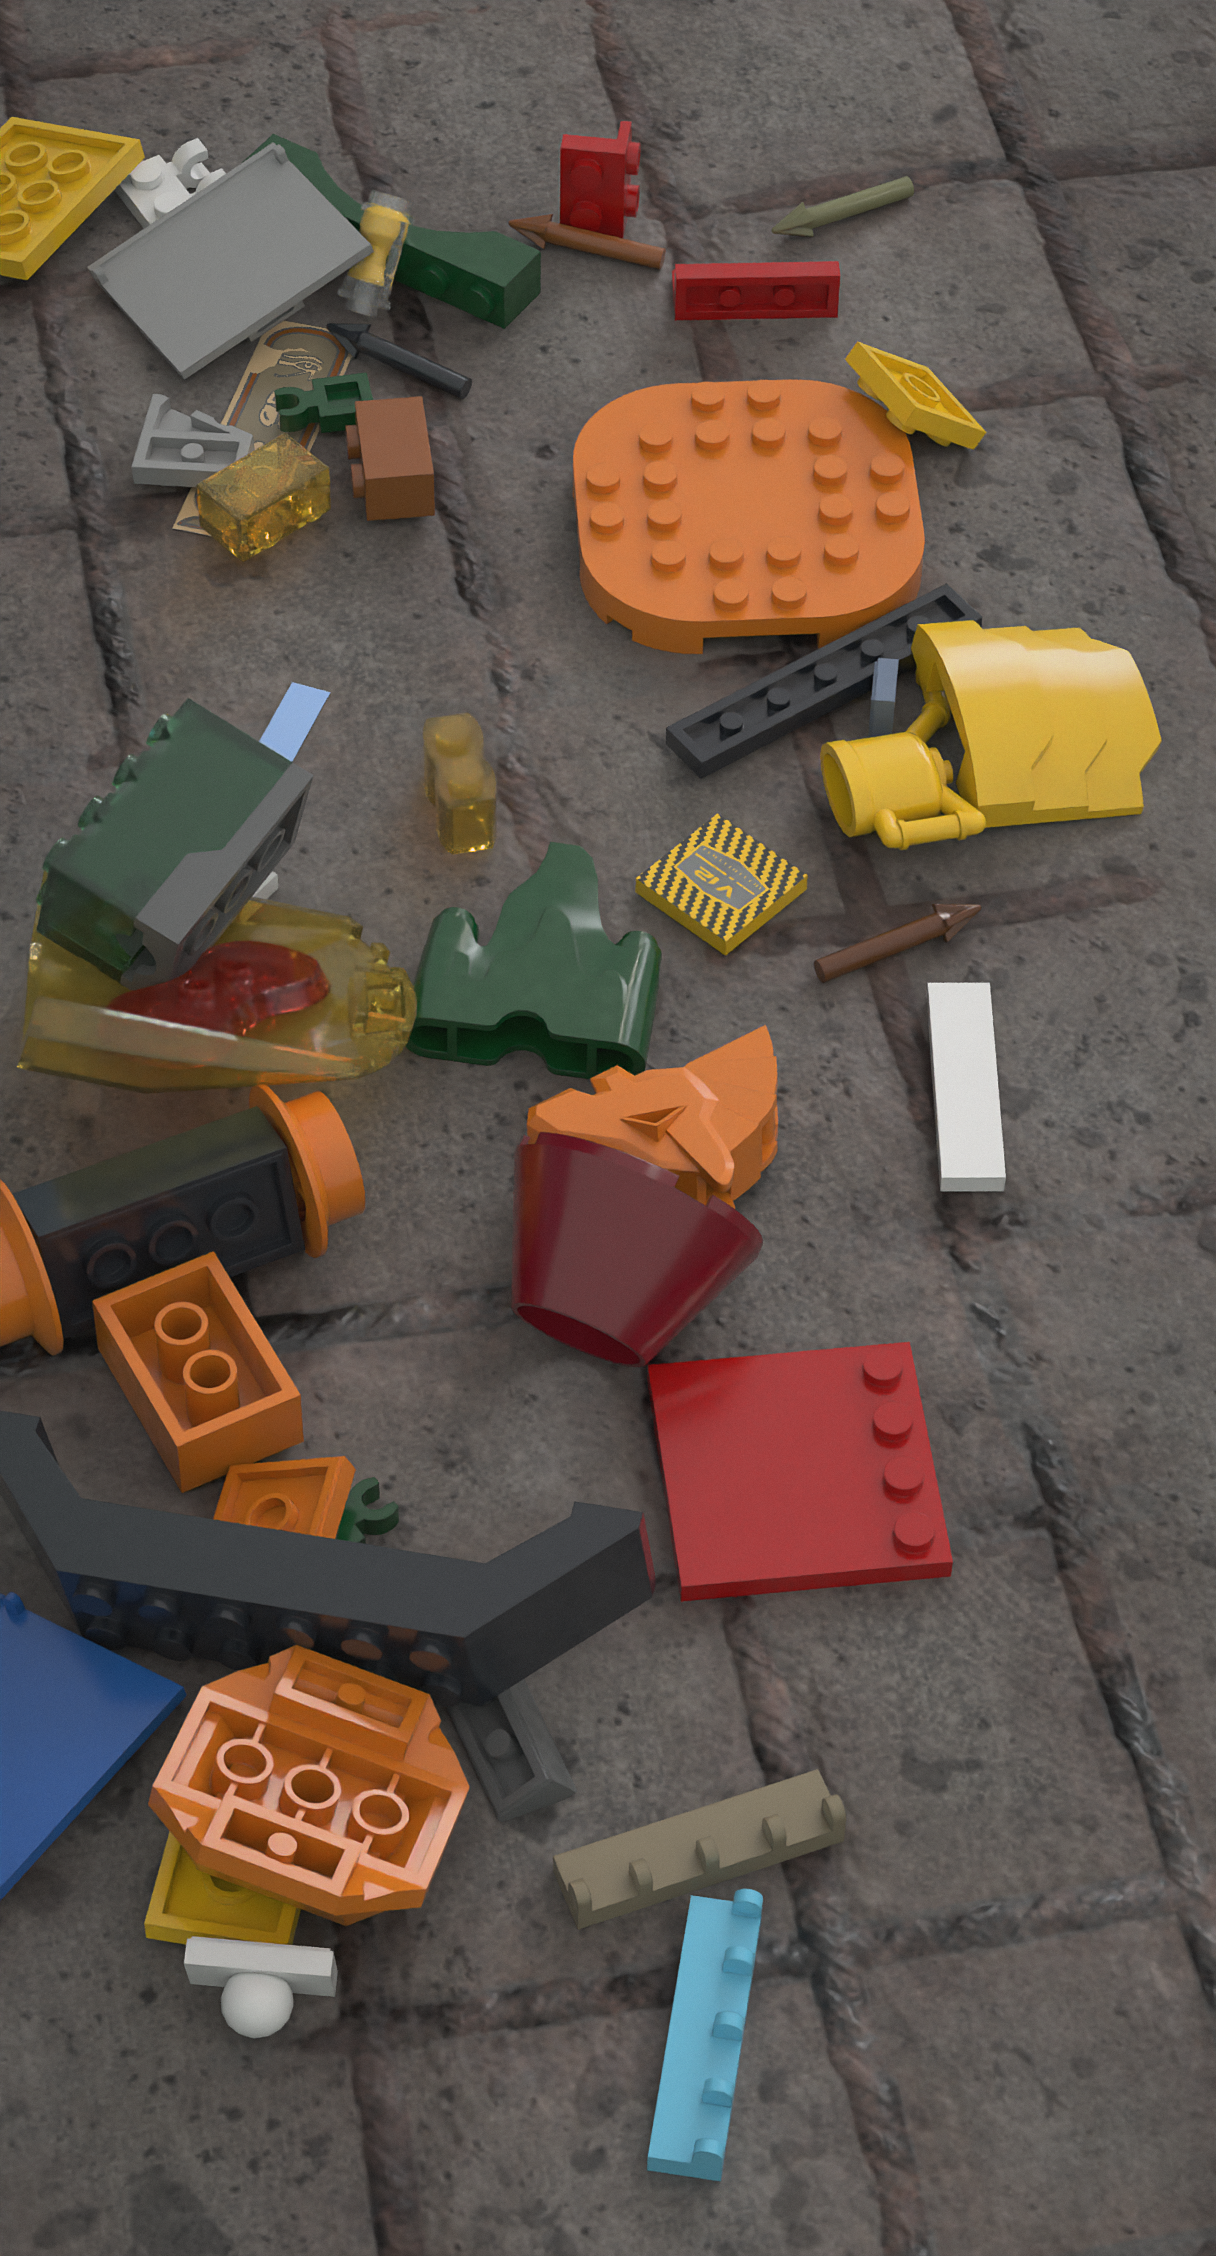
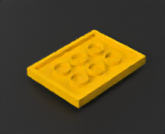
(51, 186)

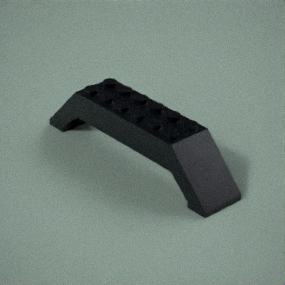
(255, 1590)

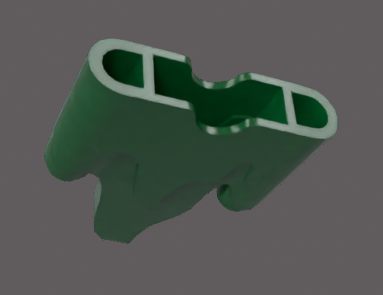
(541, 981)

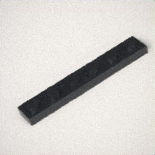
(808, 686)

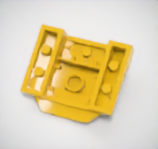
(1044, 720)

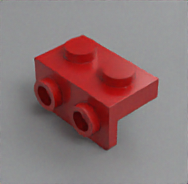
(597, 181)

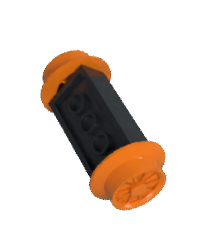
(233, 1187)

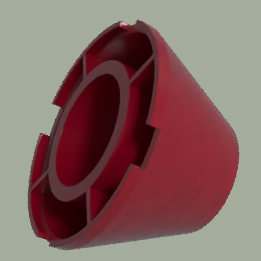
(614, 1250)

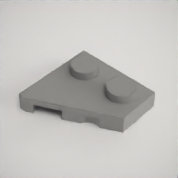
(184, 448)

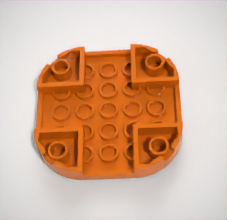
(745, 512)

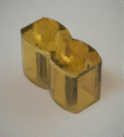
(460, 783)

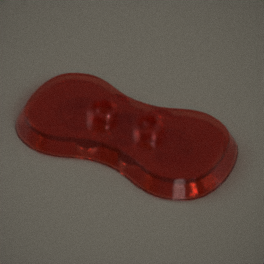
(232, 988)

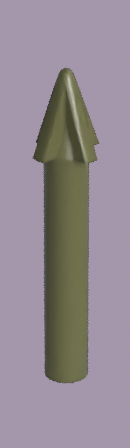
(802, 220)

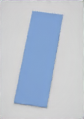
(293, 719)

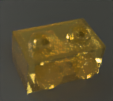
(264, 497)

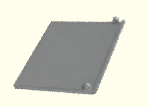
(230, 261)

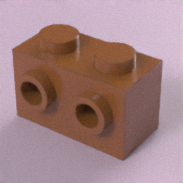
(393, 458)

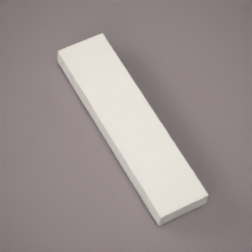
(965, 1087)

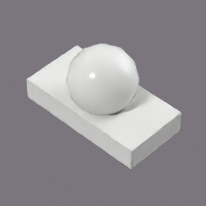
(259, 1979)

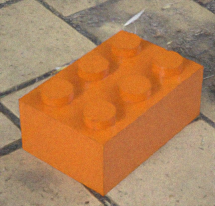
(198, 1371)

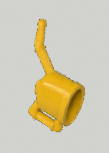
(899, 784)

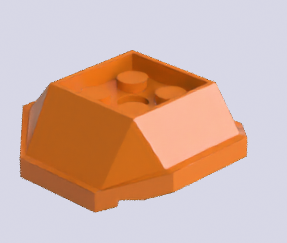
(314, 1786)

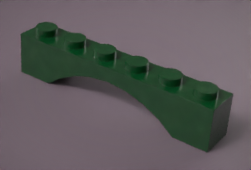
(471, 271)

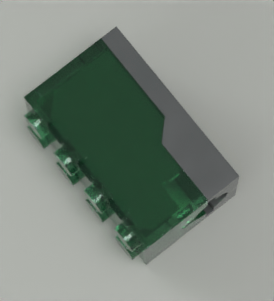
(172, 849)

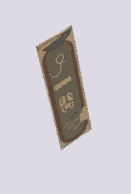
(283, 357)

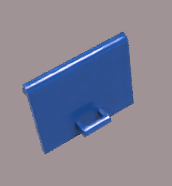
(64, 1728)

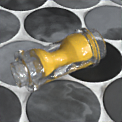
(385, 228)

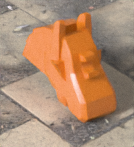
(700, 1121)

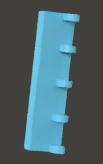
(705, 2036)

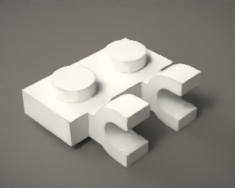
(160, 187)

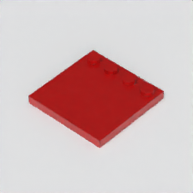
(797, 1471)

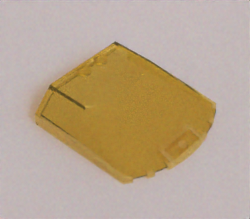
(340, 1038)

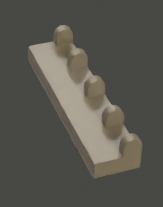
(699, 1848)

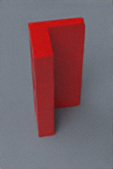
(756, 290)

